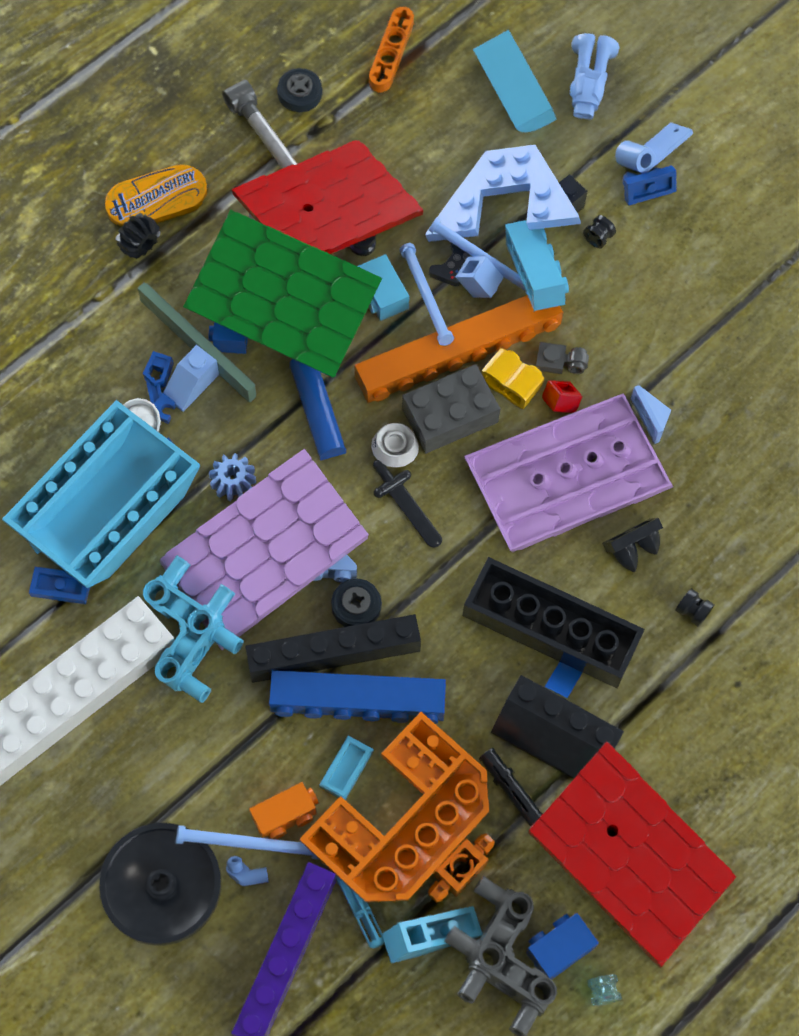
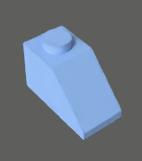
(191, 377)

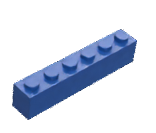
(356, 696)

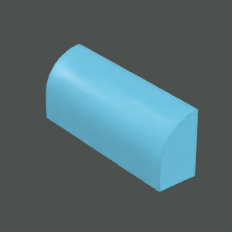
(515, 83)

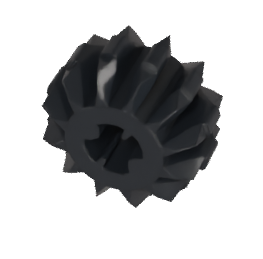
(138, 236)

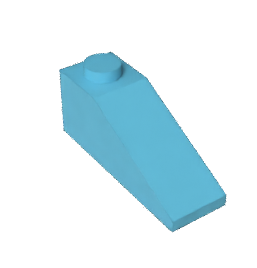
(428, 933)

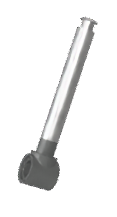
(243, 100)

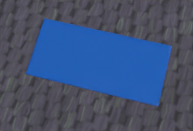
(563, 679)

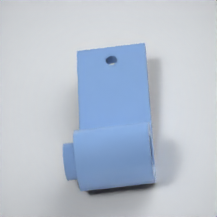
(647, 156)

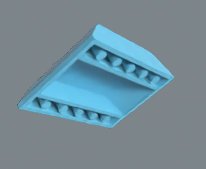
(104, 496)

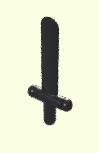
(395, 487)

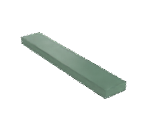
(193, 337)

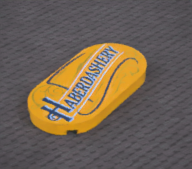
(157, 194)

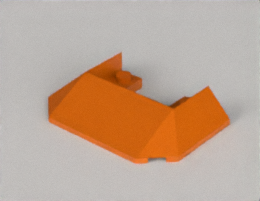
(415, 847)

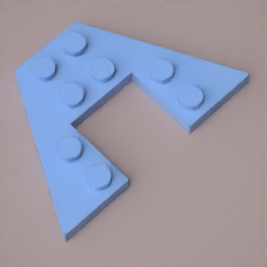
(503, 173)

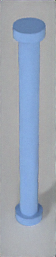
(474, 251)
(444, 336)
(241, 841)

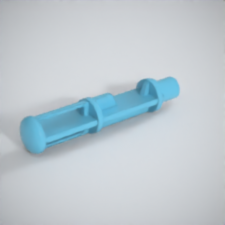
(362, 910)

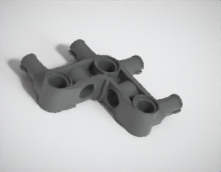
(506, 972)

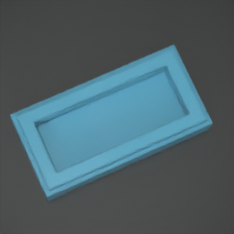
(346, 768)

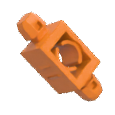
(446, 883)

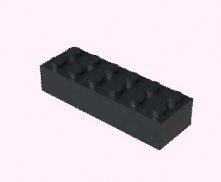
(552, 622)

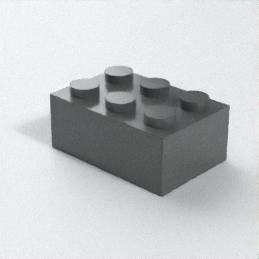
(450, 408)

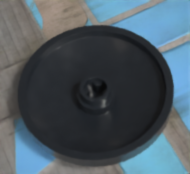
(159, 887)

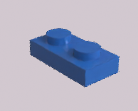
(57, 585)

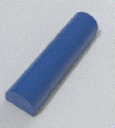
(318, 410)

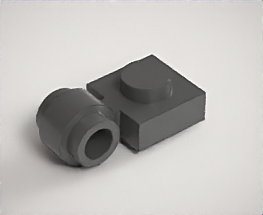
(552, 359)

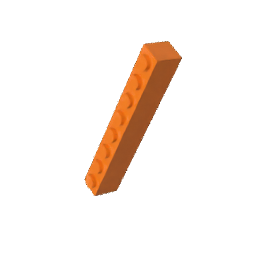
(472, 342)

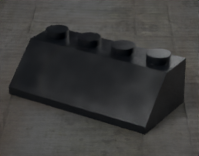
(552, 728)

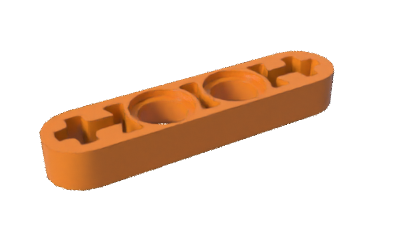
(393, 49)

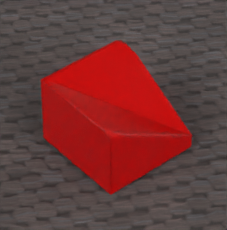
(561, 396)

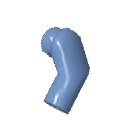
(244, 875)

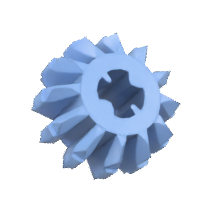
(221, 476)

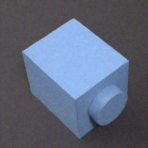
(479, 277)

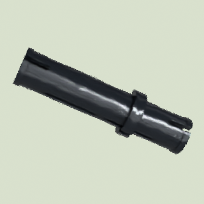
(505, 779)

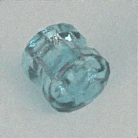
(604, 990)

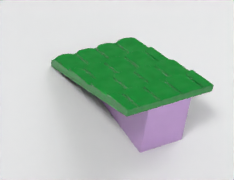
(282, 293)

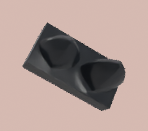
(624, 546)

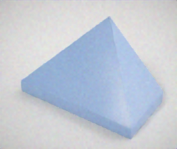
(651, 411)

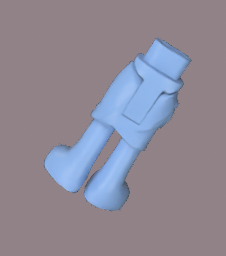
(588, 84)

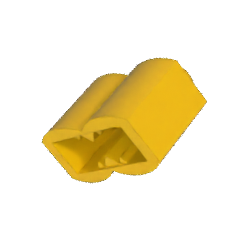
(512, 377)

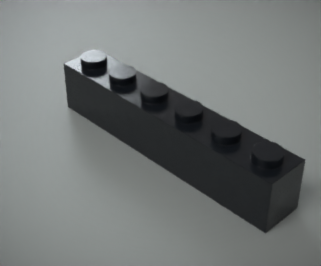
(334, 647)

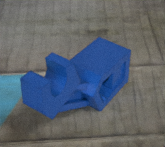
(164, 365)

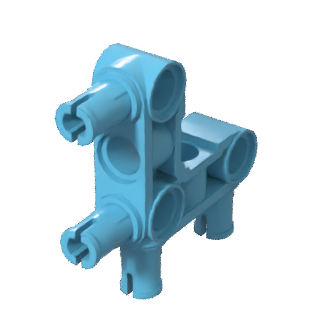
(191, 642)

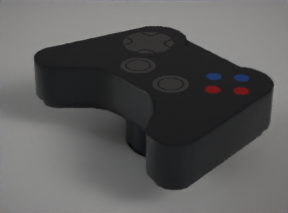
(448, 271)

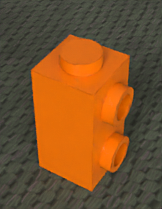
(284, 811)

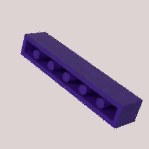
(285, 952)

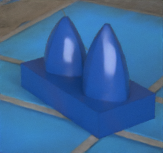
(649, 185)

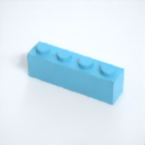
(536, 265)

